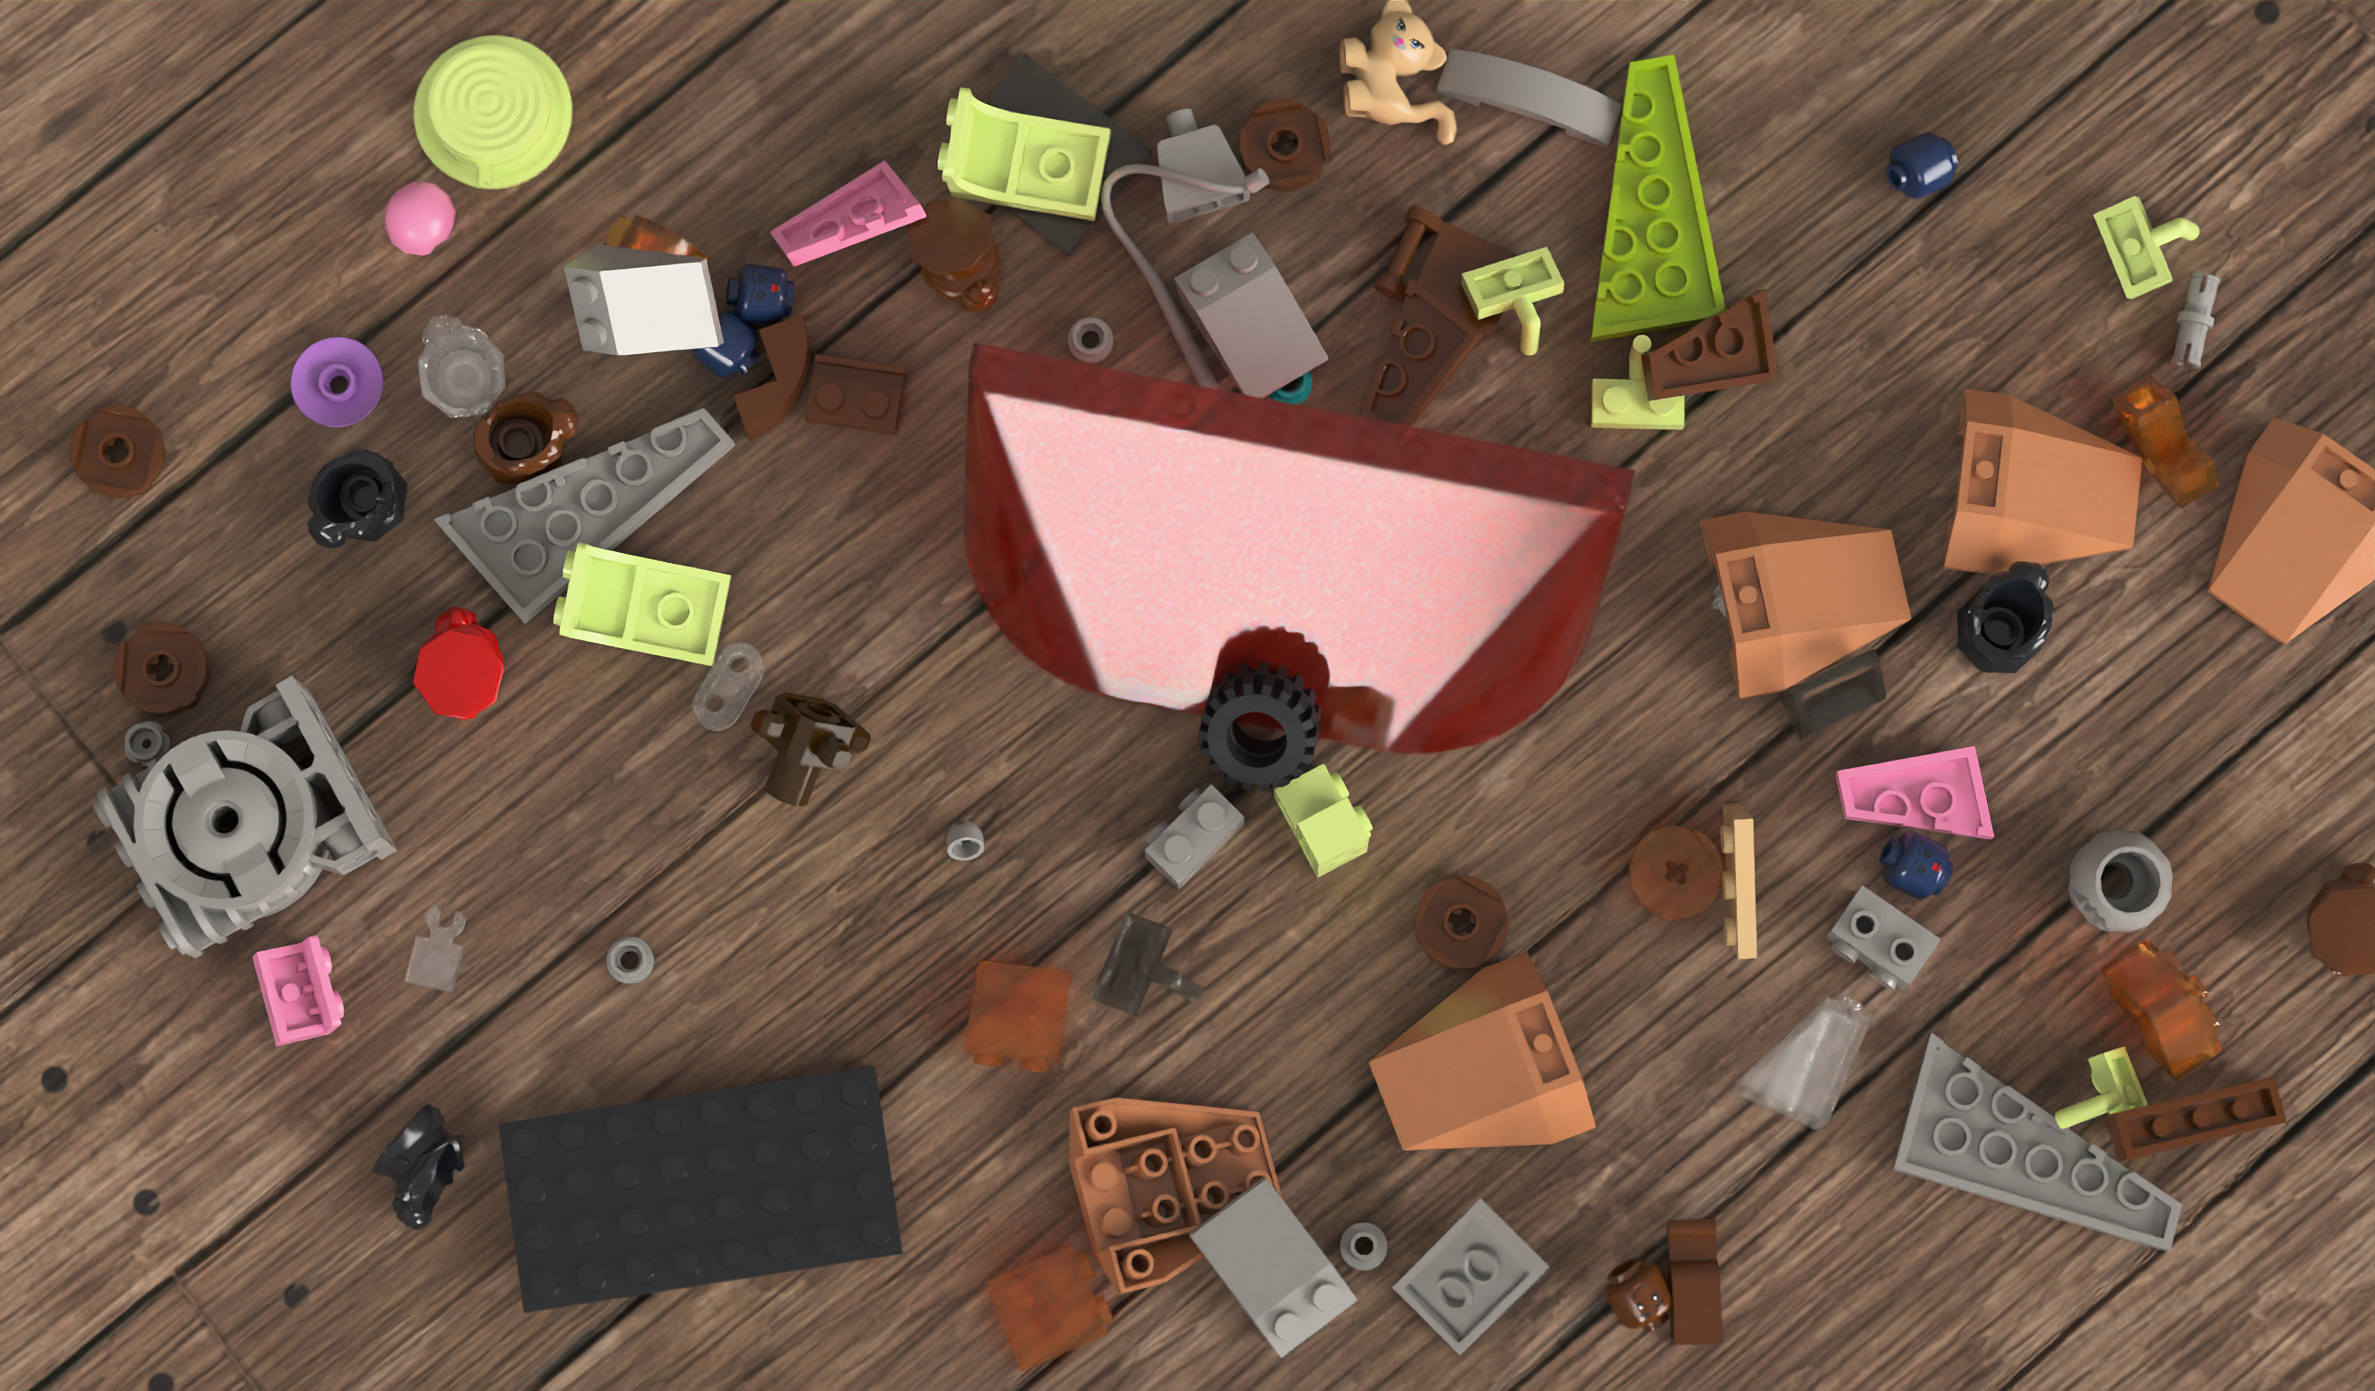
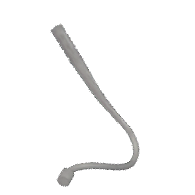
(1177, 324)

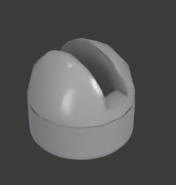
(964, 850)

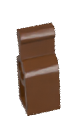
(1694, 1282)

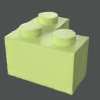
(1323, 820)

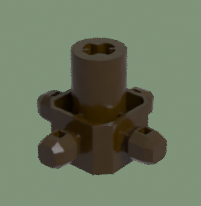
(807, 737)

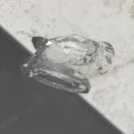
(460, 368)

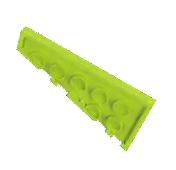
(1657, 238)

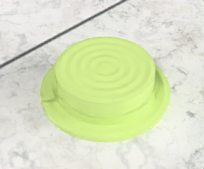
(493, 112)

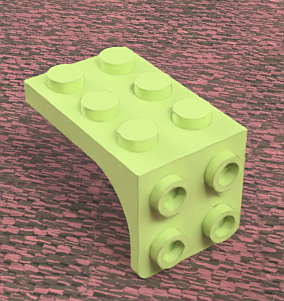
(1022, 159)
(642, 604)

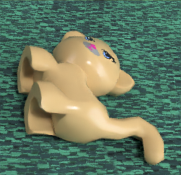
(1398, 48)

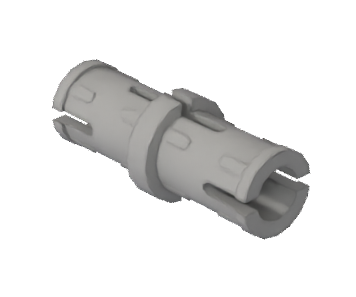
(2195, 320)

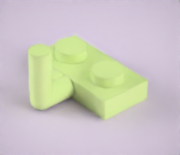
(2136, 246)
(1515, 285)
(1625, 401)
(2117, 1083)

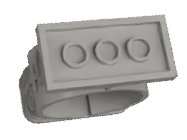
(201, 909)

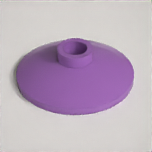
(323, 366)

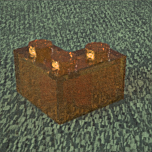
(2165, 1007)

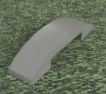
(1531, 93)

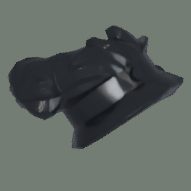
(355, 499)
(2006, 619)
(421, 1165)

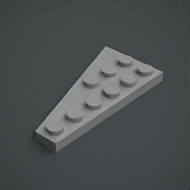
(598, 501)
(2003, 1147)

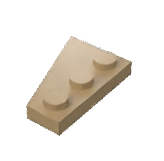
(1739, 880)

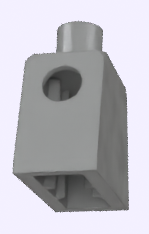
(1202, 155)

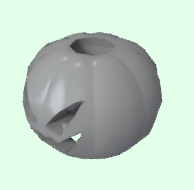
(2146, 876)

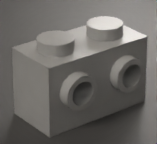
(1194, 836)
(1881, 939)

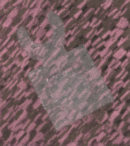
(436, 960)

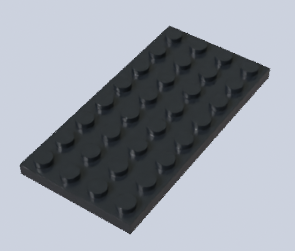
(699, 1189)

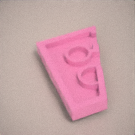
(848, 216)
(1920, 792)

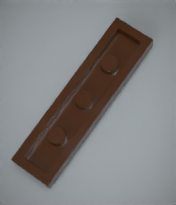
(2195, 1119)

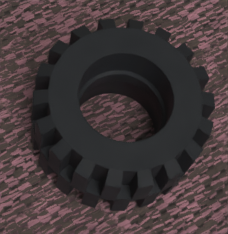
(1251, 759)

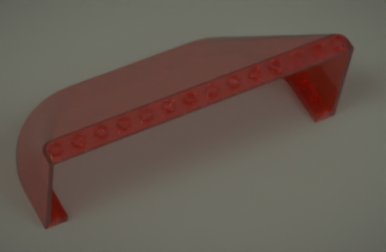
(1188, 529)

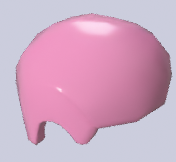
(419, 217)

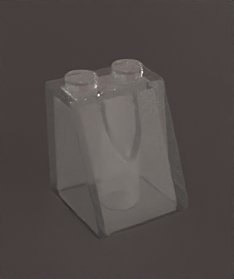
(1808, 1065)

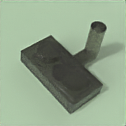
(1135, 963)

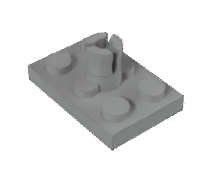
(1470, 1276)

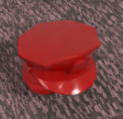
(459, 666)

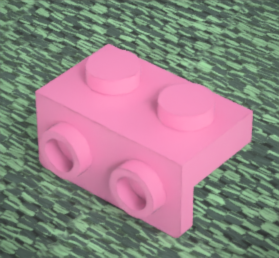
(298, 991)

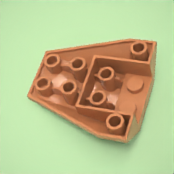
(2036, 489)
(2296, 531)
(1801, 594)
(1485, 1068)
(1156, 1175)

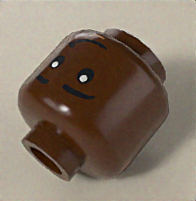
(1639, 1294)

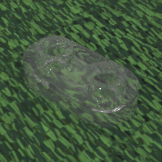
(728, 685)

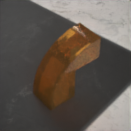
(2159, 437)

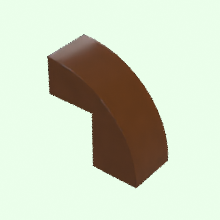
(790, 358)

